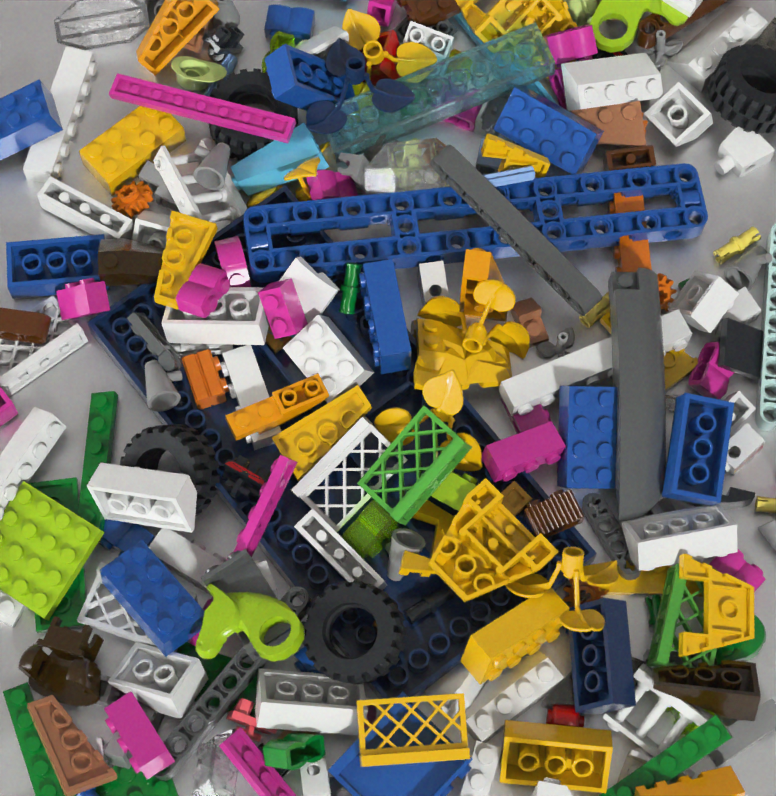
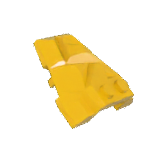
(511, 15)
(442, 350)
(487, 546)

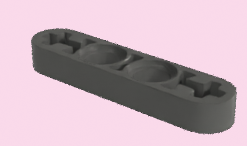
(610, 536)

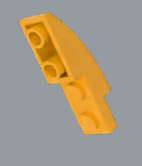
(278, 408)

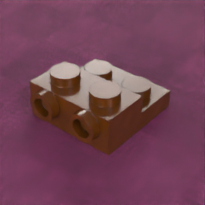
(429, 11)

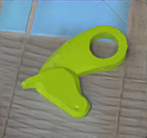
(630, 14)
(254, 616)

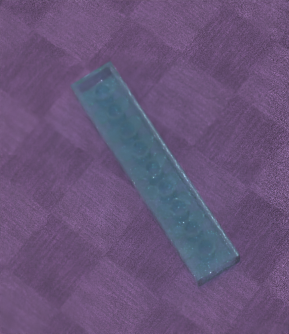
(447, 89)

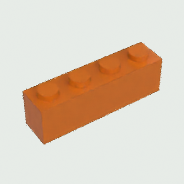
(630, 253)

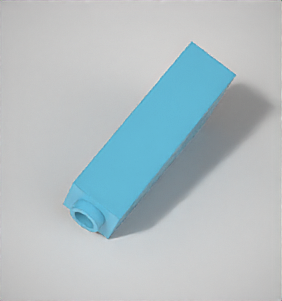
(272, 162)

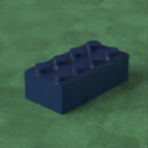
(603, 661)

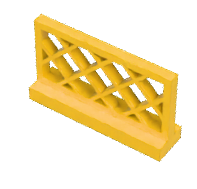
(408, 753)

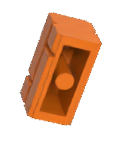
(204, 379)

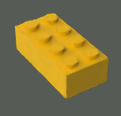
(124, 148)
(513, 636)
(565, 753)

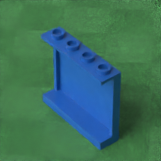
(398, 779)

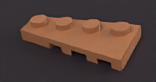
(620, 123)
(70, 753)

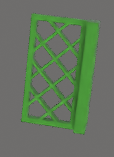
(430, 479)
(667, 619)

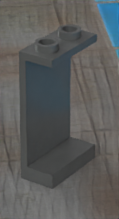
(243, 575)

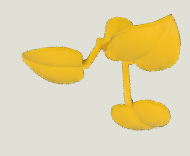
(364, 33)
(305, 169)
(493, 295)
(446, 397)
(572, 566)

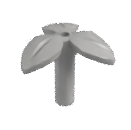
(670, 48)
(564, 341)

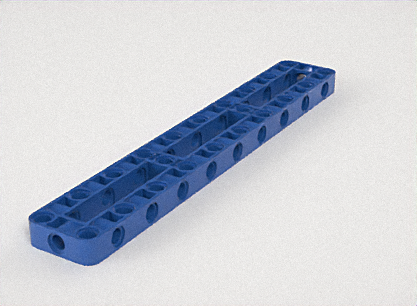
(437, 246)

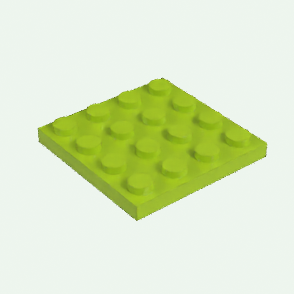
(42, 549)

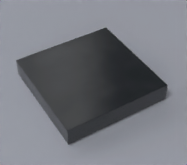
(740, 348)

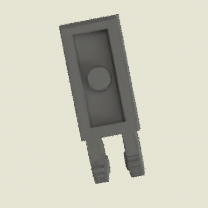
(155, 341)

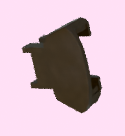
(70, 667)

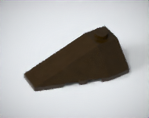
(128, 262)
(722, 689)

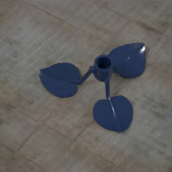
(346, 60)

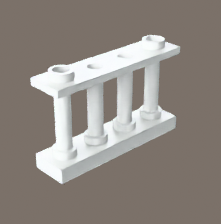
(227, 196)
(688, 714)

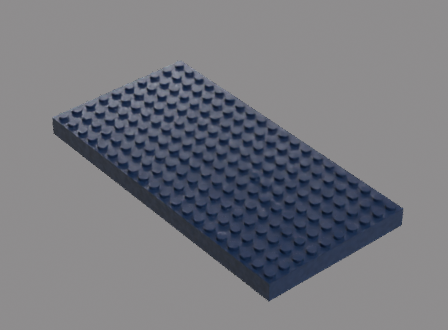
(435, 640)

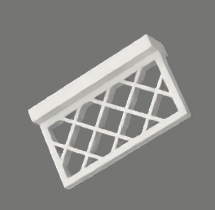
(40, 358)
(329, 463)
(98, 623)

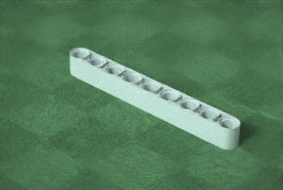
(767, 380)

